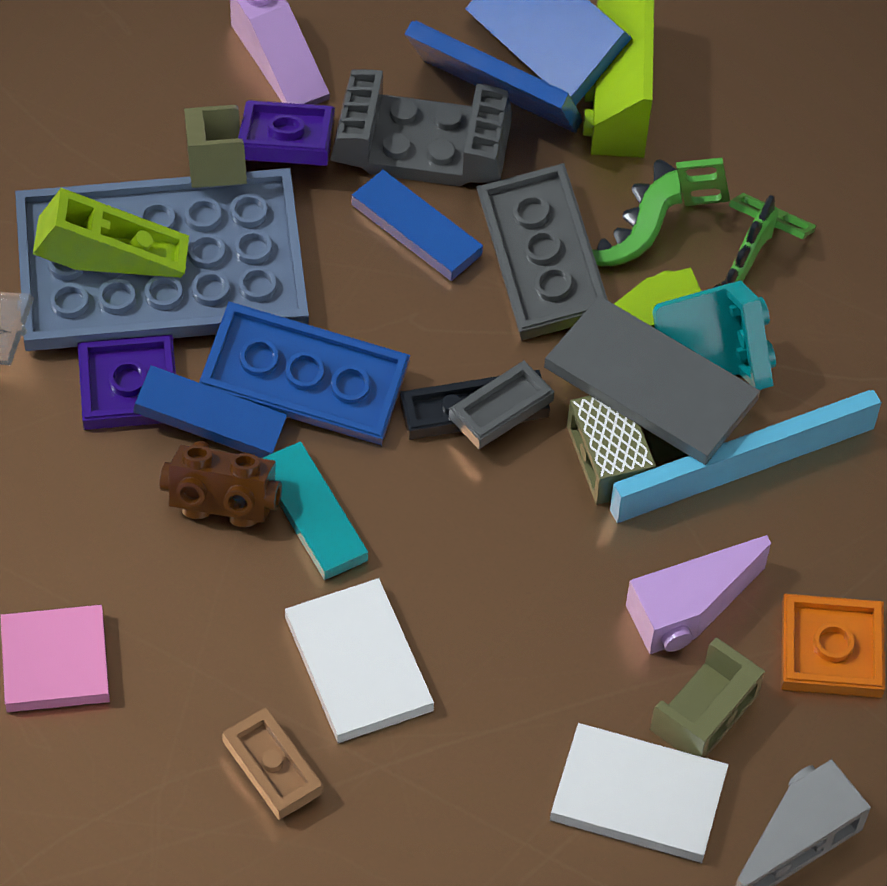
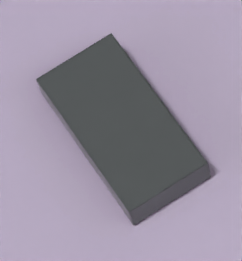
(501, 404)

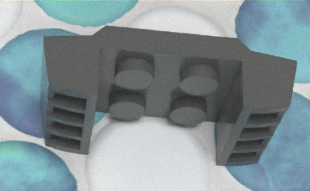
(422, 136)

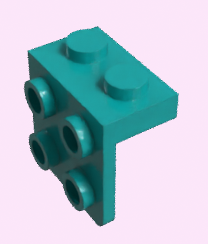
(725, 328)

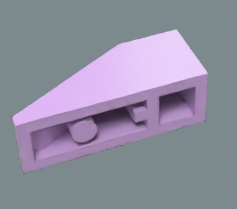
(279, 49)
(684, 599)

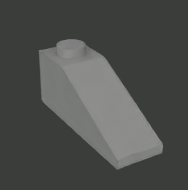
(812, 819)

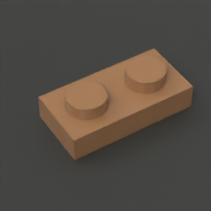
(272, 763)

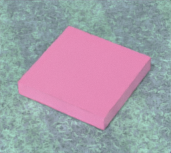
(54, 658)

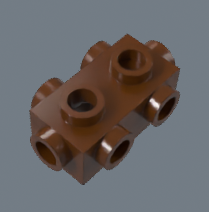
(221, 484)

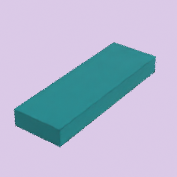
(316, 513)

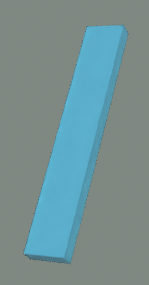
(745, 456)

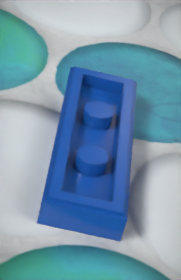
(417, 225)
(209, 412)

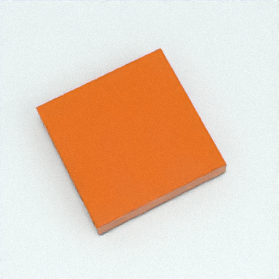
(833, 645)

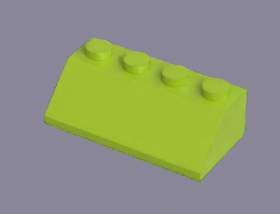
(625, 89)

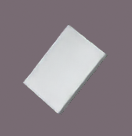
(359, 660)
(639, 792)

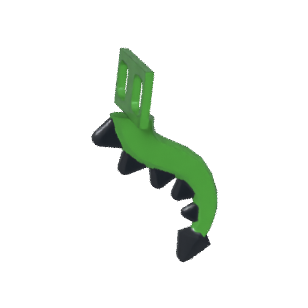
(653, 204)
(760, 231)

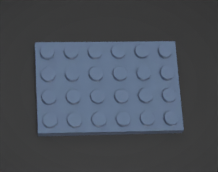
(238, 252)

